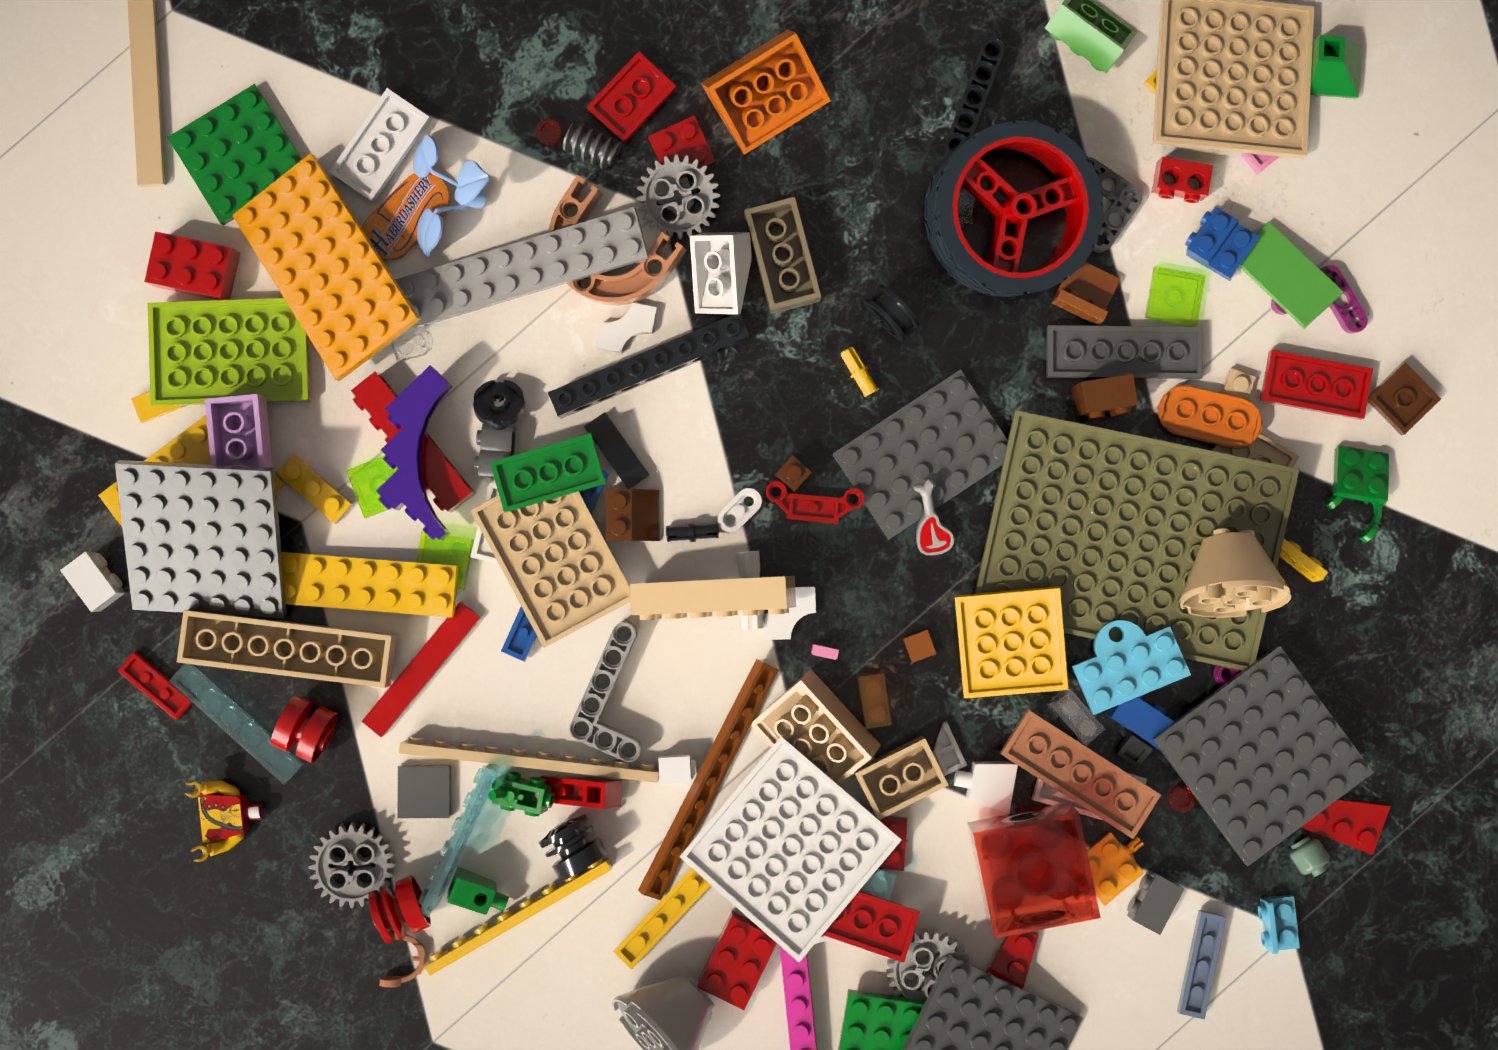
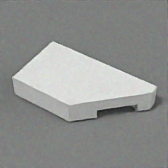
(947, 751)

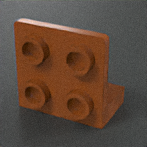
(1087, 293)

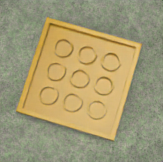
(1011, 642)

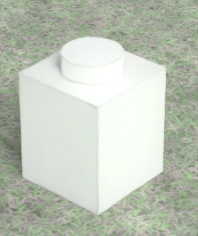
(676, 768)

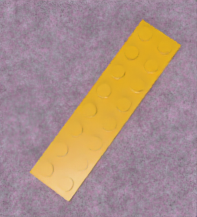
(370, 584)

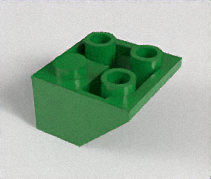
(1335, 67)

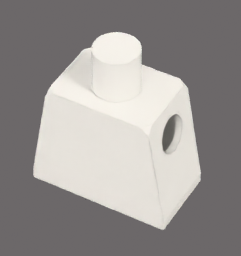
(989, 783)

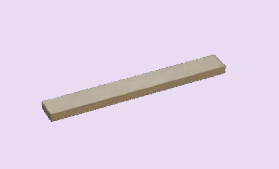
(146, 93)

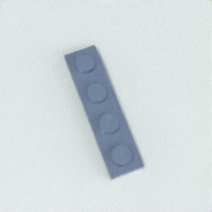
(1201, 964)

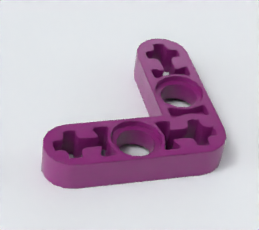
(1343, 320)

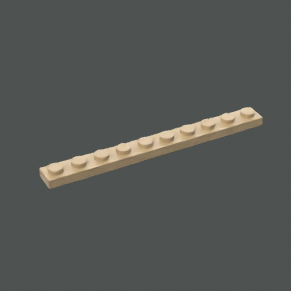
(519, 758)

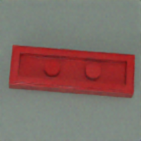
(155, 685)

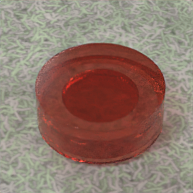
(549, 132)
(1181, 799)

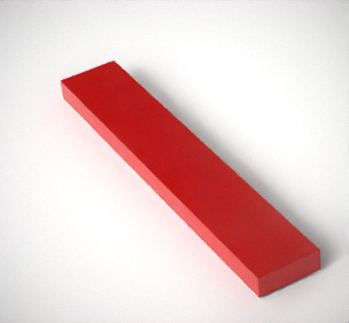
(421, 670)

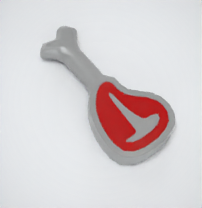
(931, 534)

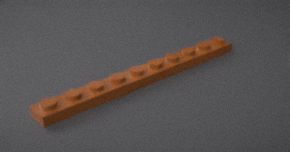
(708, 779)

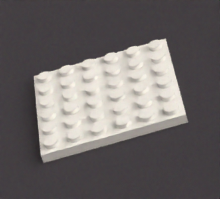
(790, 848)

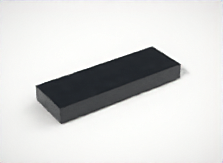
(616, 450)

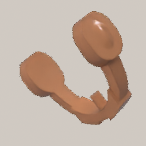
(395, 981)

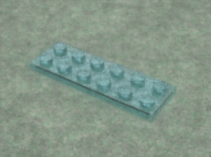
(454, 847)

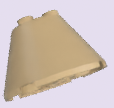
(1233, 577)

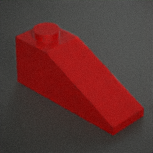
(585, 791)

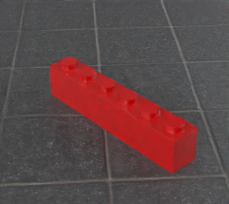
(437, 470)

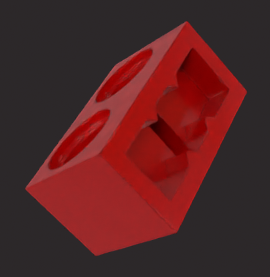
(1181, 172)

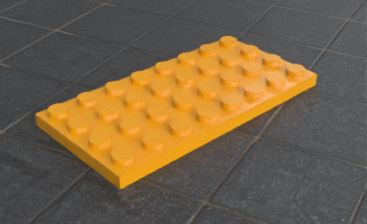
(325, 267)

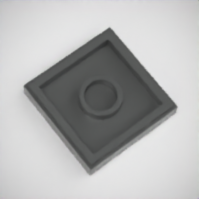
(424, 791)

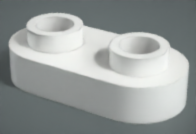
(738, 509)

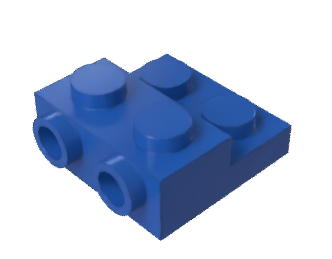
(1221, 243)

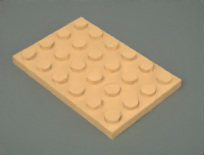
(554, 563)

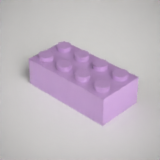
(239, 431)

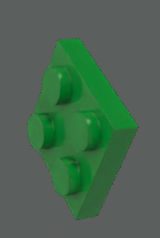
(1361, 474)

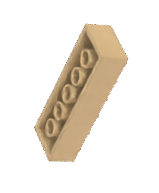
(709, 596)

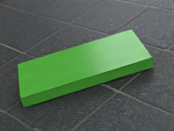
(1289, 277)

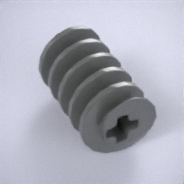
(591, 147)

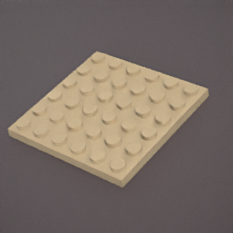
(1234, 76)

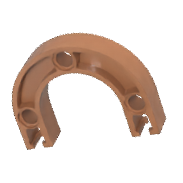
(615, 289)

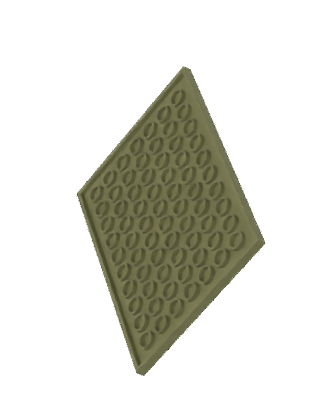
(1121, 528)

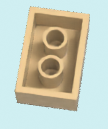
(900, 777)

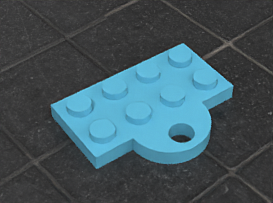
(1129, 666)

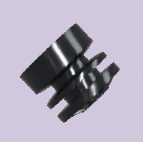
(572, 847)

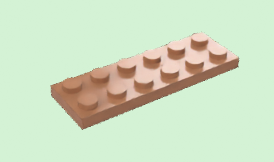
(1080, 774)

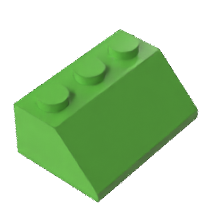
(1090, 32)

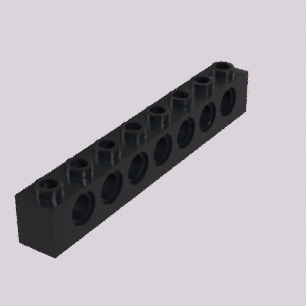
(649, 366)

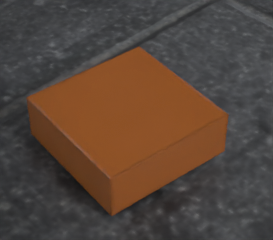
(919, 646)

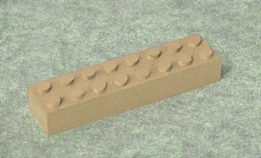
(287, 648)

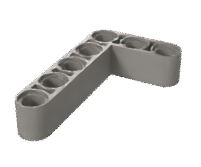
(602, 695)

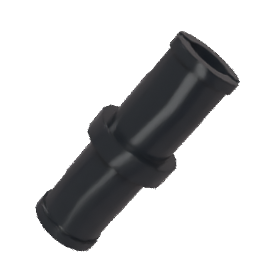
(692, 531)

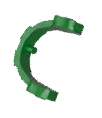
(1373, 528)

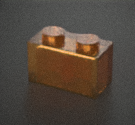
(874, 700)

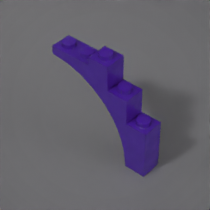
(406, 486)

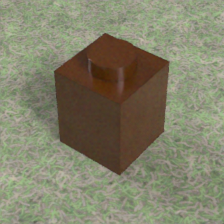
(793, 474)

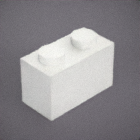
(93, 581)

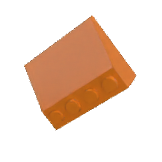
(766, 91)

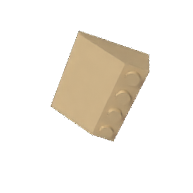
(818, 728)

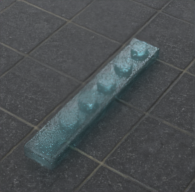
(235, 722)

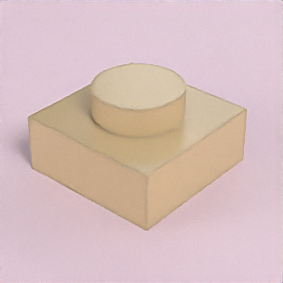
(1238, 384)

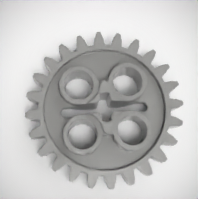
(685, 219)
(350, 841)
(917, 965)

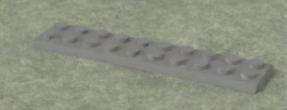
(526, 267)

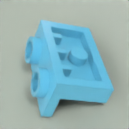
(1278, 923)

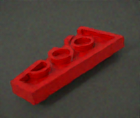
(1014, 958)

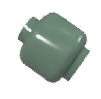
(1310, 856)

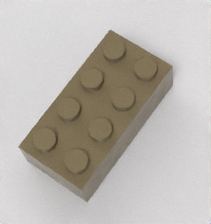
(782, 255)

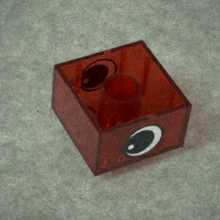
(1033, 870)

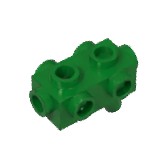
(518, 793)

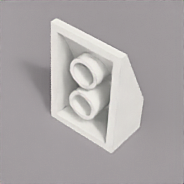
(720, 271)

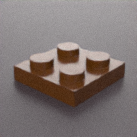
(1403, 398)

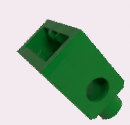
(467, 885)

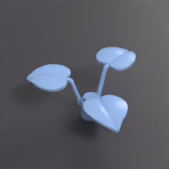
(468, 193)

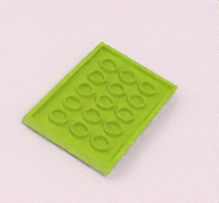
(226, 351)

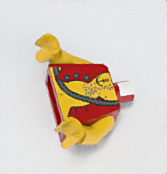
(222, 816)

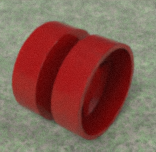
(298, 725)

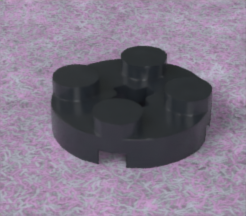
(500, 416)

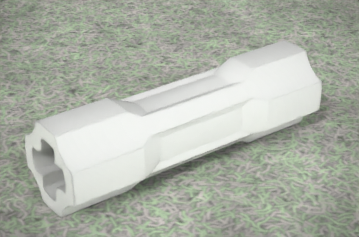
(750, 568)

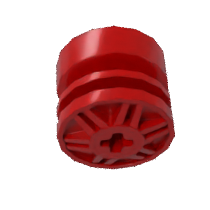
(393, 911)

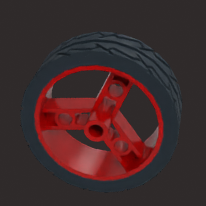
(1075, 188)

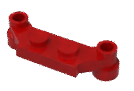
(813, 507)

